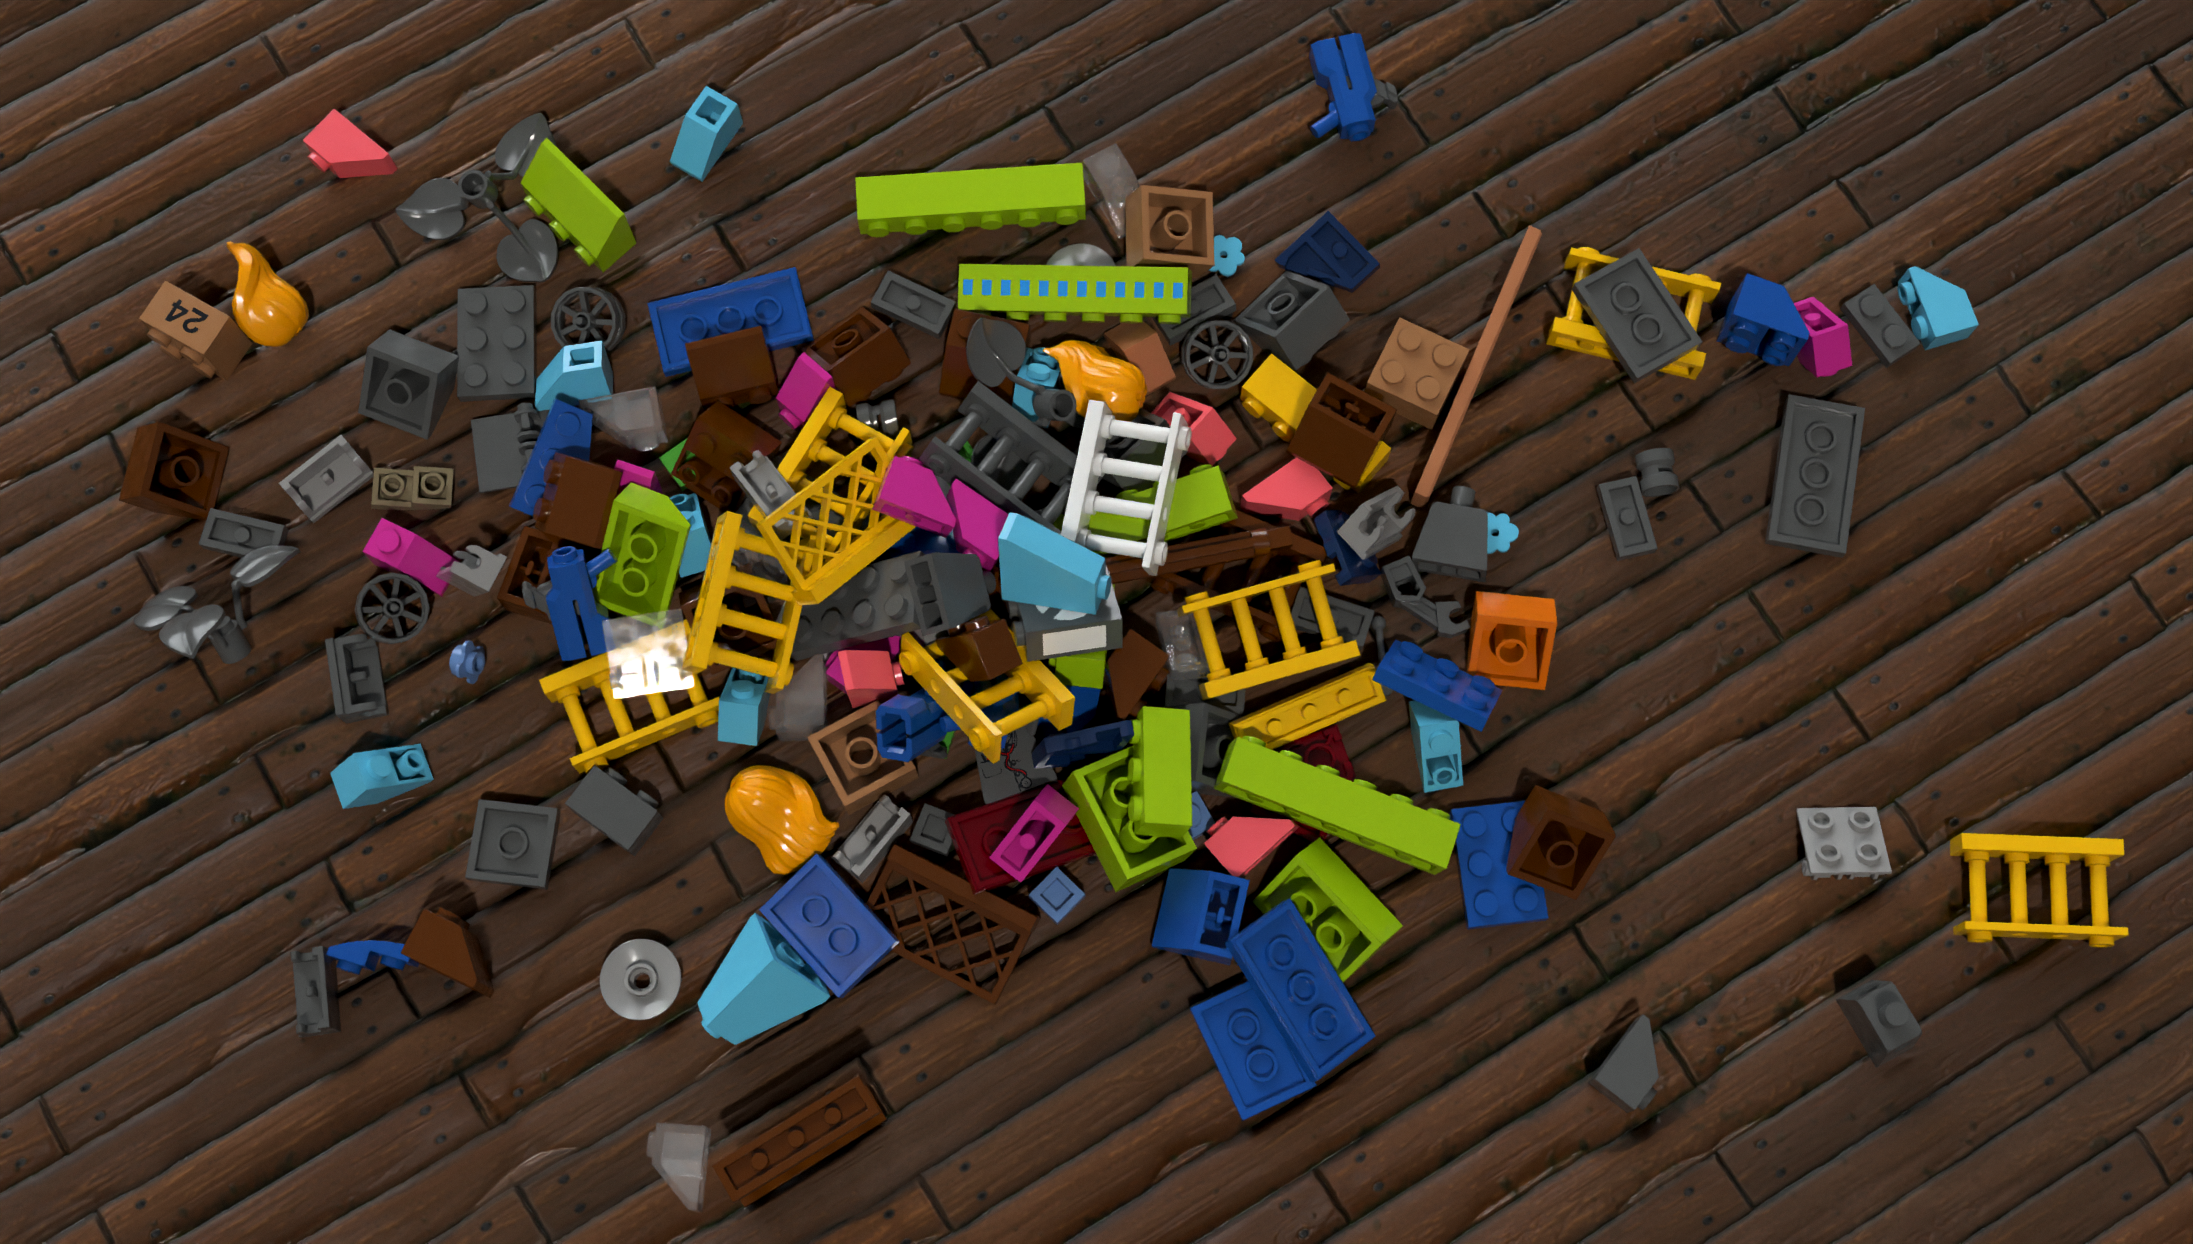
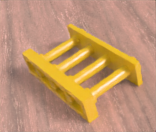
(1574, 335)
(812, 446)
(713, 613)
(1258, 668)
(1031, 678)
(566, 689)
(2057, 853)

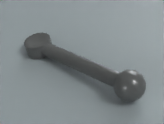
(1378, 624)

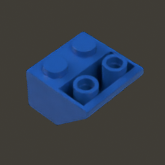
(1763, 322)
(1200, 914)

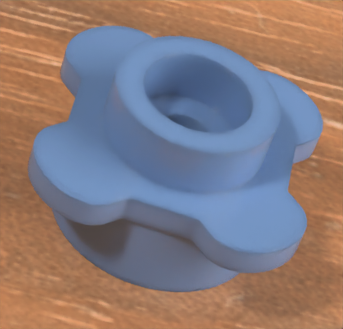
(467, 661)

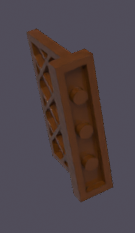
(958, 889)

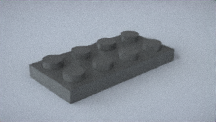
(1815, 476)
(863, 610)

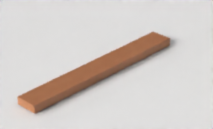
(1476, 368)

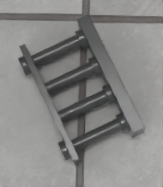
(1013, 434)

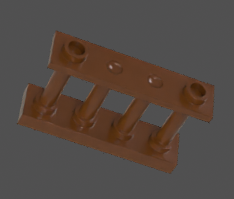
(1301, 552)
(799, 1142)

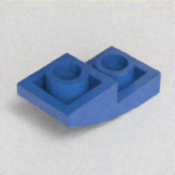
(366, 954)

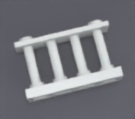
(1093, 462)

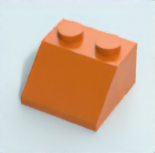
(1512, 639)

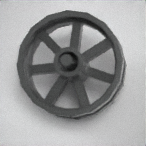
(588, 320)
(1217, 354)
(392, 608)

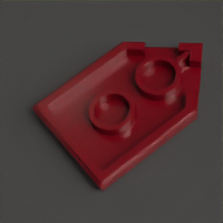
(1316, 749)

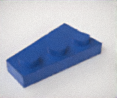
(565, 432)

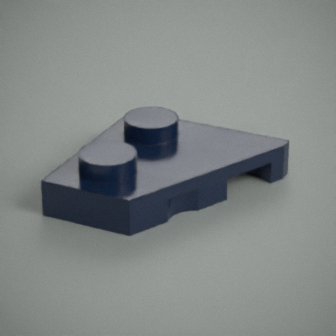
(1329, 255)
(1353, 567)
(1082, 746)

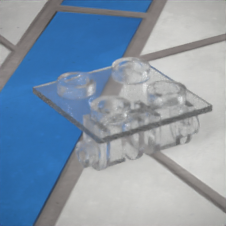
(646, 653)

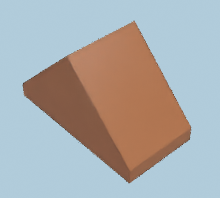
(1143, 349)

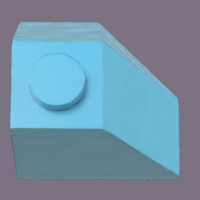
(1049, 568)
(758, 985)

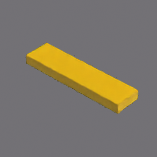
(1312, 708)

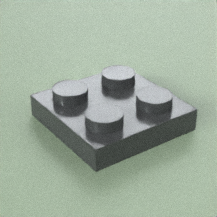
(513, 844)

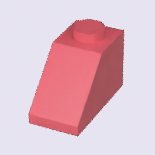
(346, 150)
(1209, 432)
(1289, 493)
(869, 676)
(1246, 841)

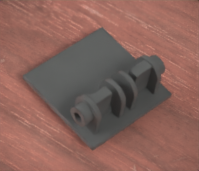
(505, 446)

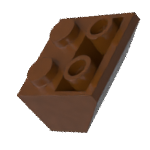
(1341, 430)
(719, 441)
(531, 565)
(1132, 675)

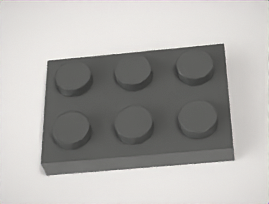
(1636, 315)
(497, 343)

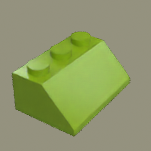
(576, 208)
(649, 545)
(1334, 905)

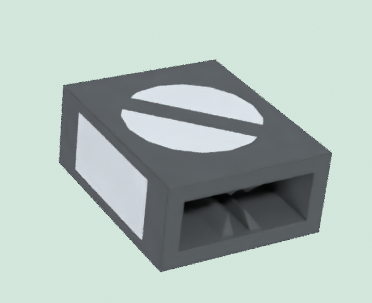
(1061, 633)

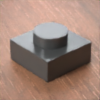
(932, 831)

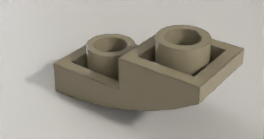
(412, 489)

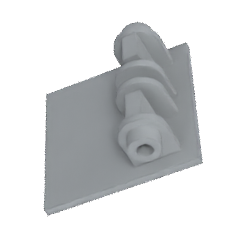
(1843, 843)

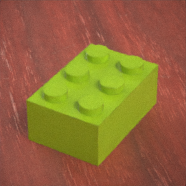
(1103, 801)

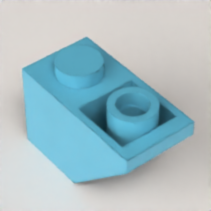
(705, 133)
(1937, 308)
(1040, 370)
(575, 375)
(698, 539)
(743, 708)
(1436, 747)
(380, 775)

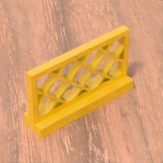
(853, 553)

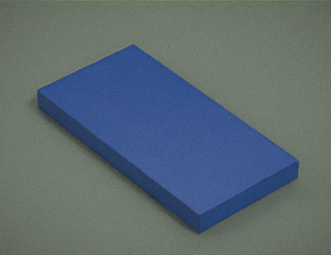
(763, 301)
(1300, 990)

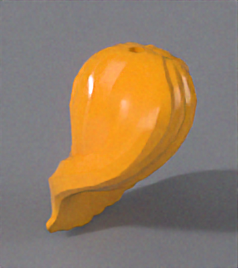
(263, 302)
(1096, 376)
(779, 816)

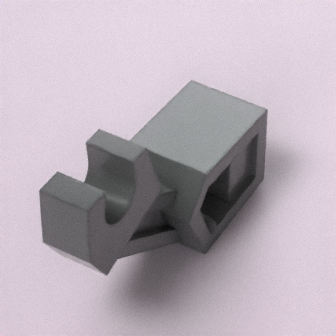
(1432, 614)

